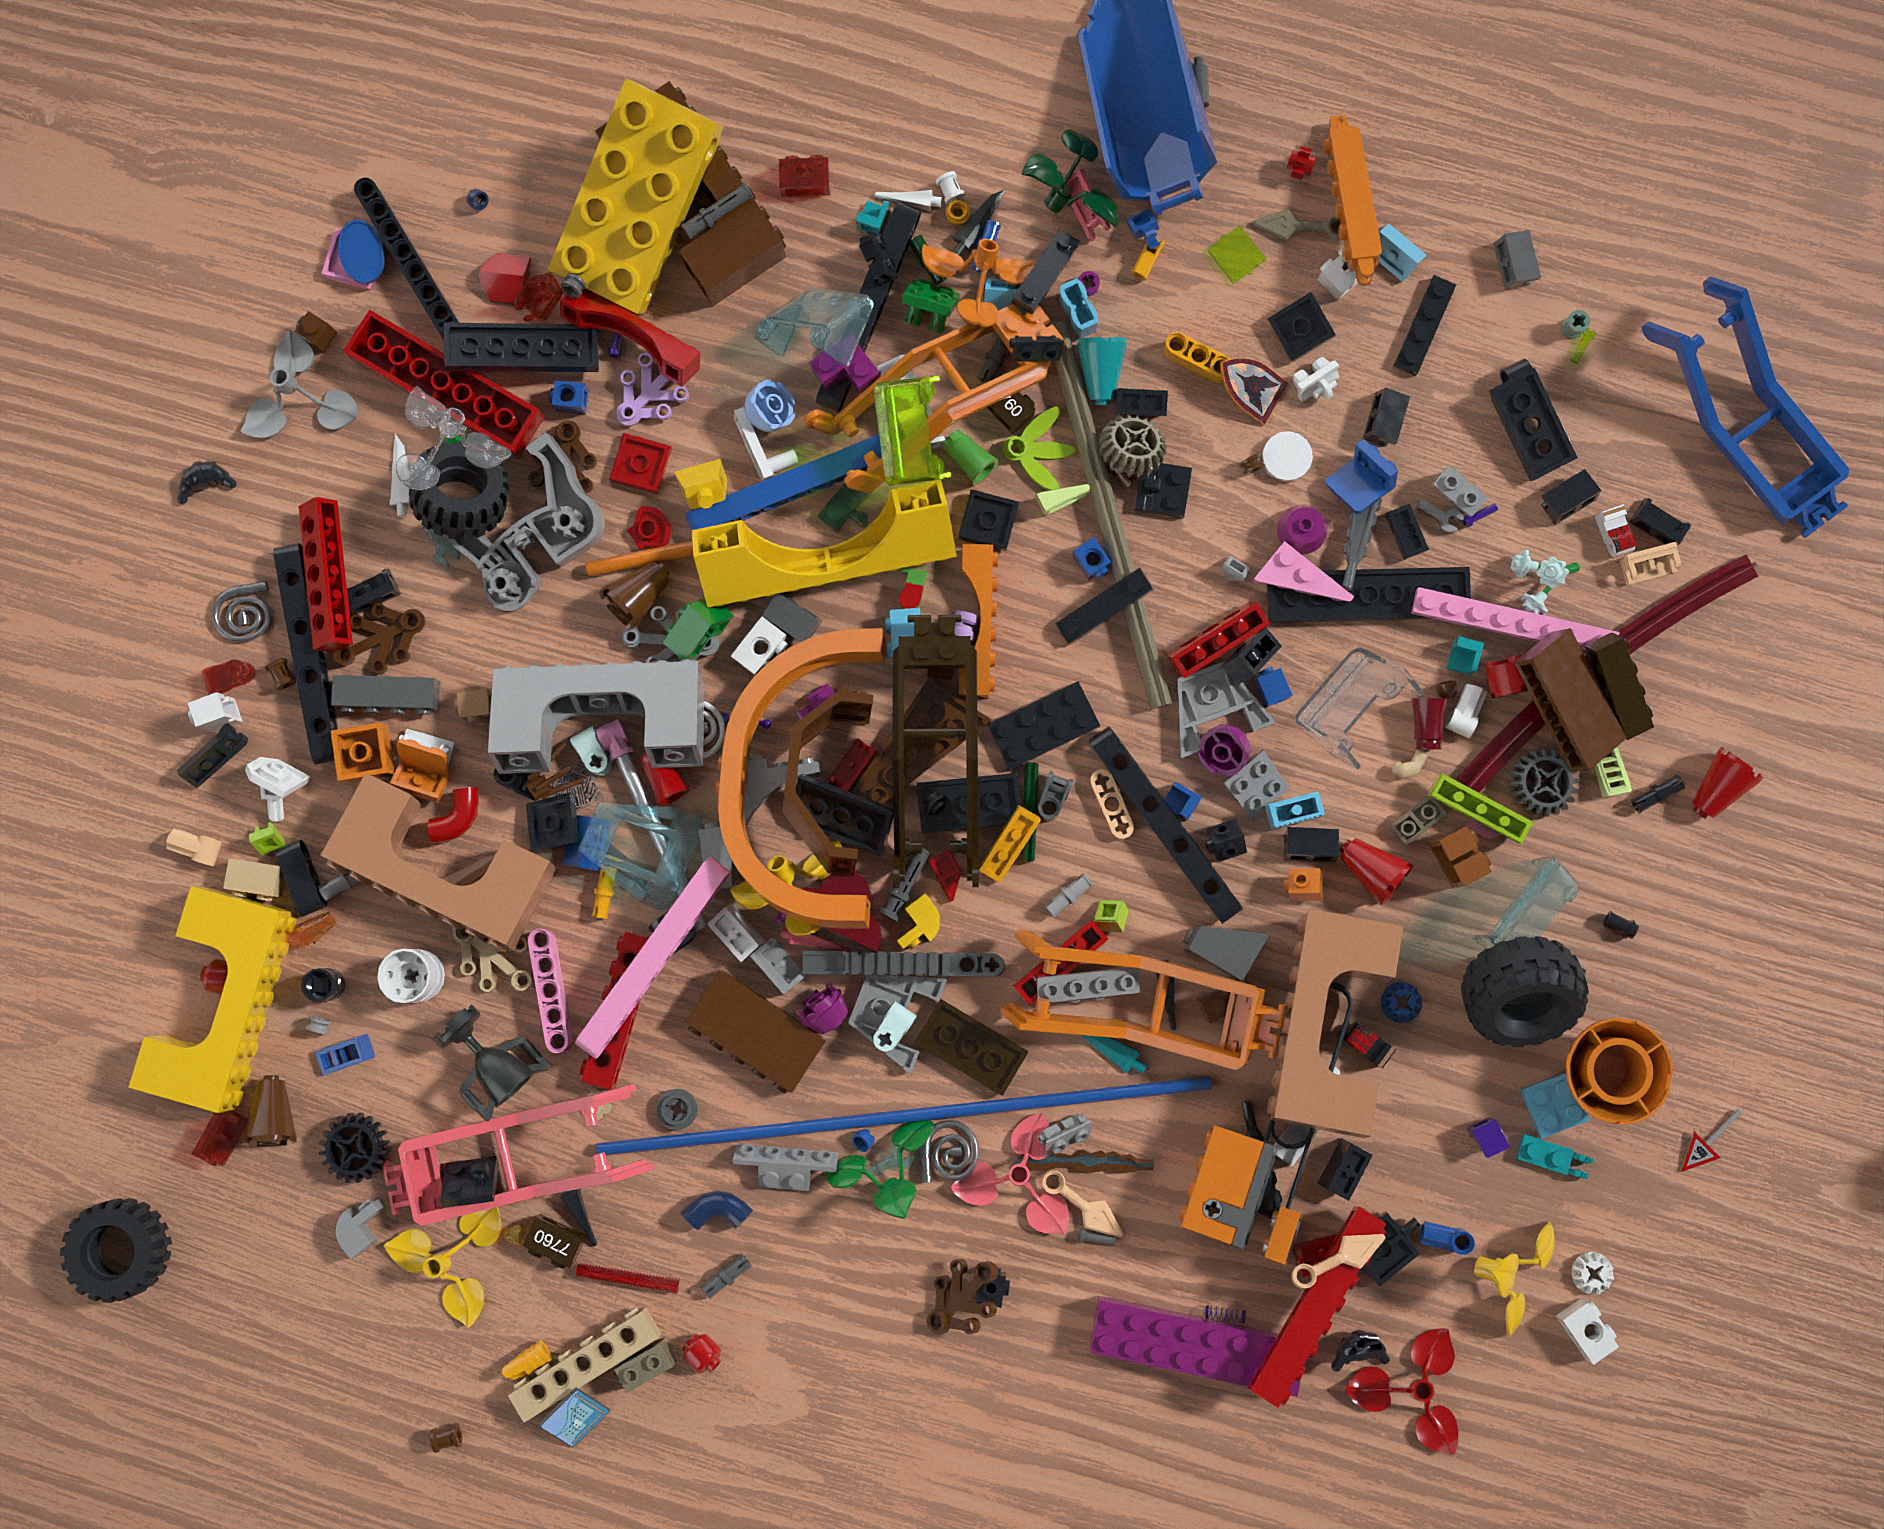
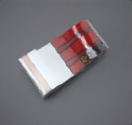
(1615, 531)

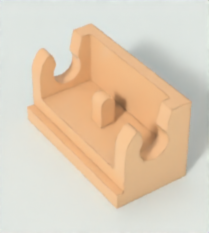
(1650, 563)

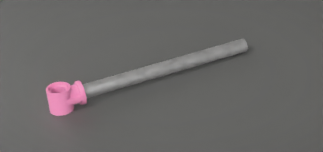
(615, 739)

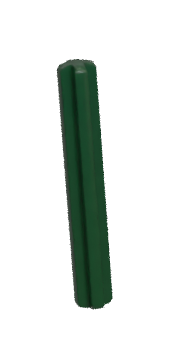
(1030, 804)

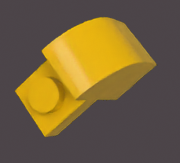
(927, 921)

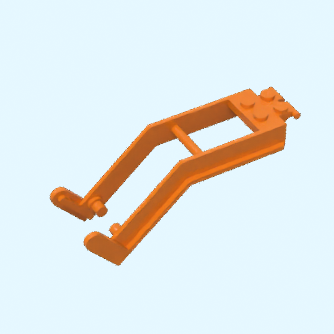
(1009, 323)
(1245, 1025)

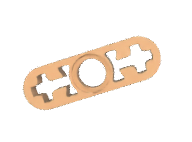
(1116, 794)

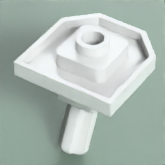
(275, 782)

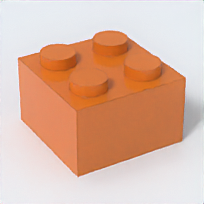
(363, 751)

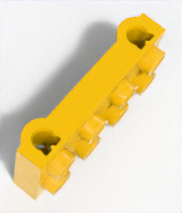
(636, 196)

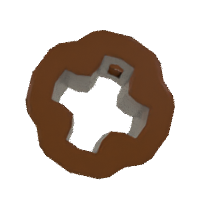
(281, 674)
(446, 1438)

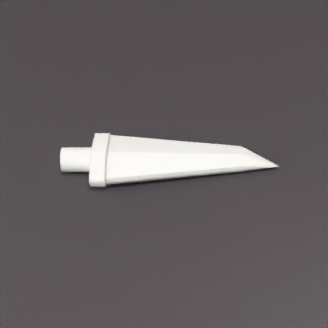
(399, 492)

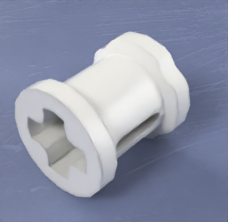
(950, 187)

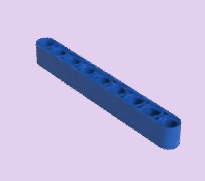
(785, 486)

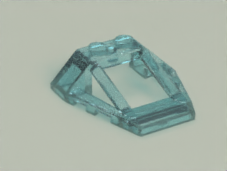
(673, 864)

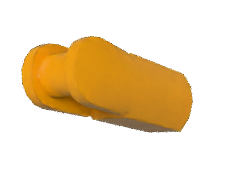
(1146, 261)

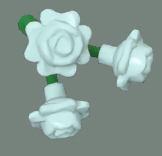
(1551, 573)

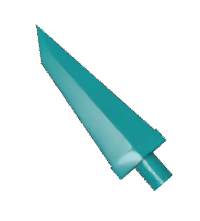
(1118, 1052)

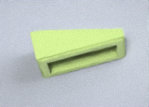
(1057, 499)
(1622, 777)

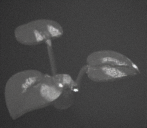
(427, 411)

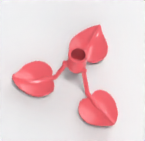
(1048, 1211)

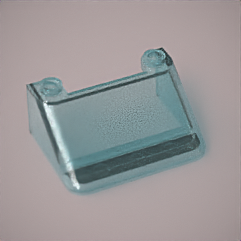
(833, 316)

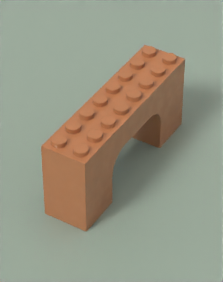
(370, 847)
(1305, 1088)

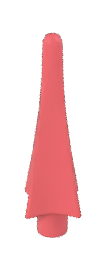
(812, 940)

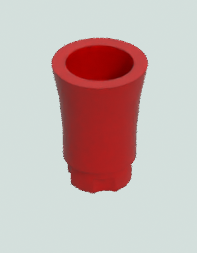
(664, 782)

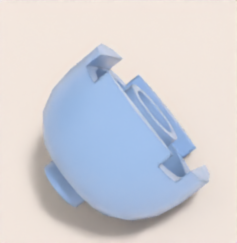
(769, 406)

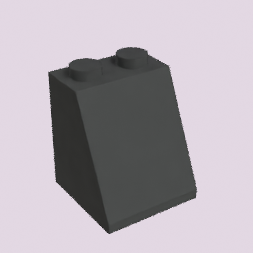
(1225, 948)

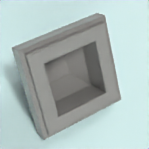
(1234, 569)

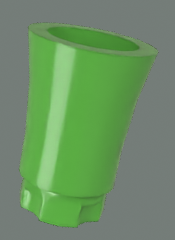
(970, 456)

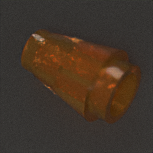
(315, 928)

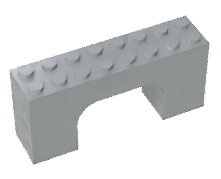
(536, 699)

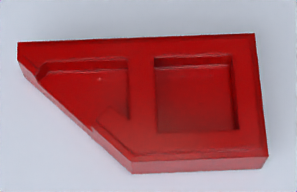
(947, 872)

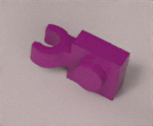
(816, 699)

